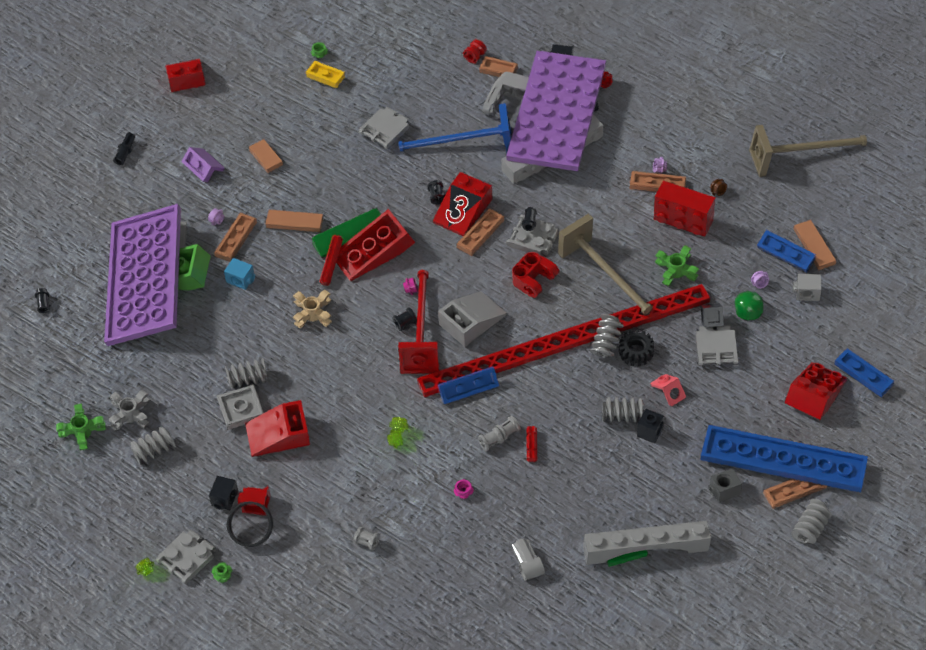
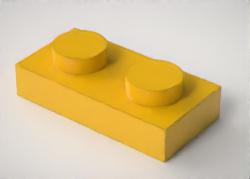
(325, 74)

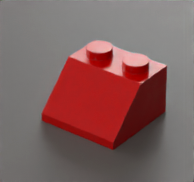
(185, 75)

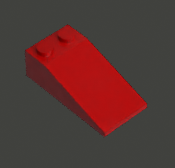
(374, 246)

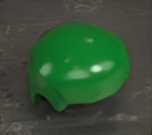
(749, 305)

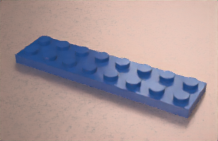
(784, 458)

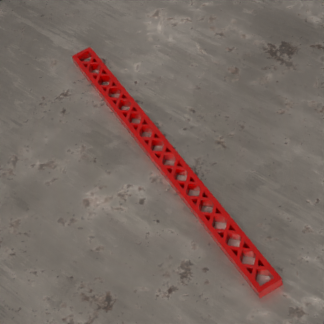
(566, 342)

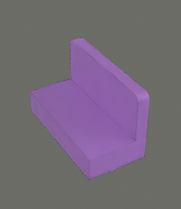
(201, 163)

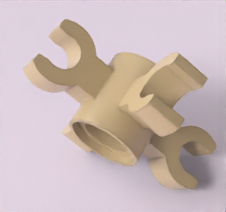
(312, 309)

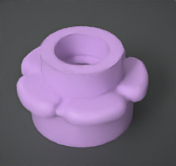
(659, 165)
(216, 216)
(760, 279)

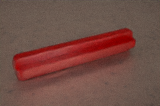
(331, 260)

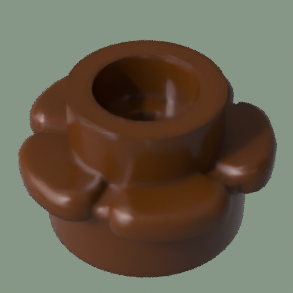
(718, 187)

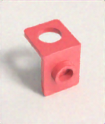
(667, 383)

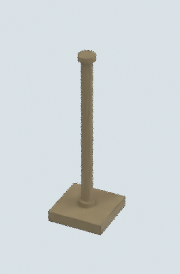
(762, 150)
(577, 236)

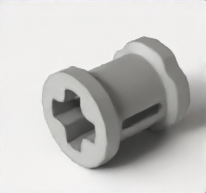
(508, 427)
(490, 439)
(366, 538)

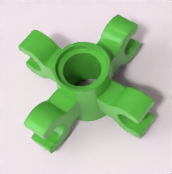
(676, 265)
(75, 428)

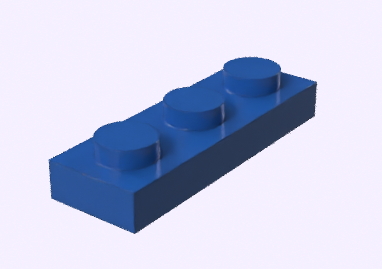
(786, 251)
(864, 372)
(468, 385)

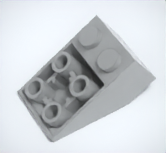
(469, 317)

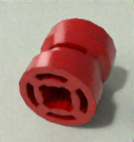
(473, 53)

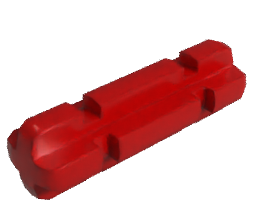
(531, 432)

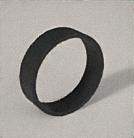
(229, 522)

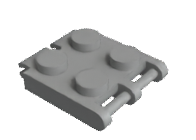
(385, 127)
(537, 240)
(716, 345)
(187, 554)

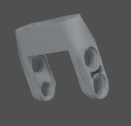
(508, 85)

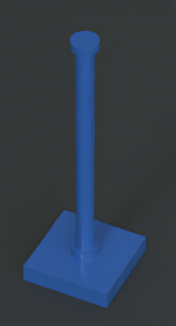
(503, 129)

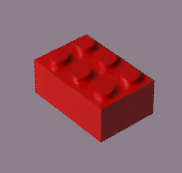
(684, 208)

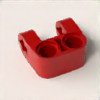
(528, 269)

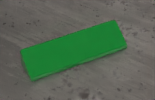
(346, 230)

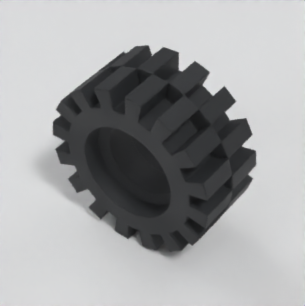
(636, 356)

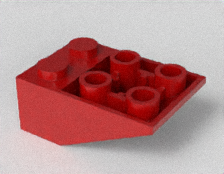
(815, 390)
(278, 429)

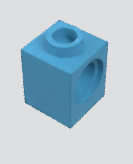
(239, 274)

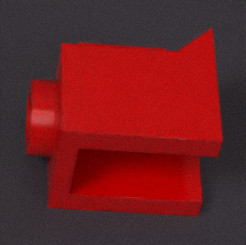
(254, 495)

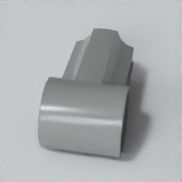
(529, 564)

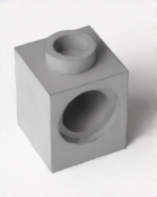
(807, 287)

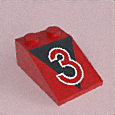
(463, 204)

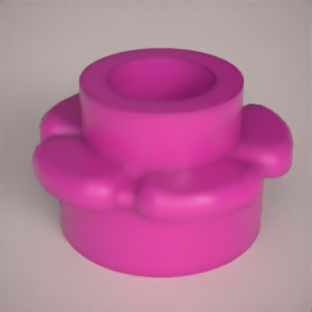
(410, 286)
(463, 484)

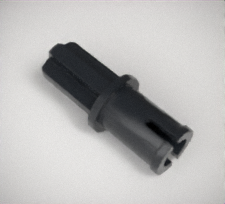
(124, 149)

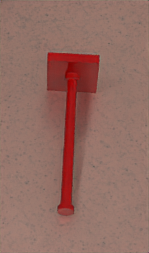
(419, 356)

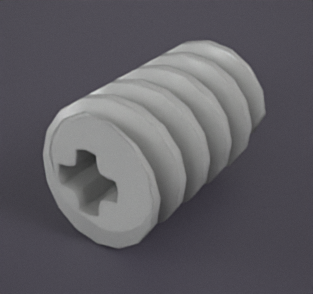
(606, 336)
(246, 373)
(622, 409)
(152, 444)
(811, 522)

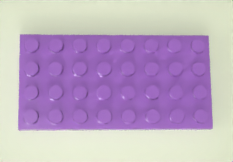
(556, 111)
(143, 275)

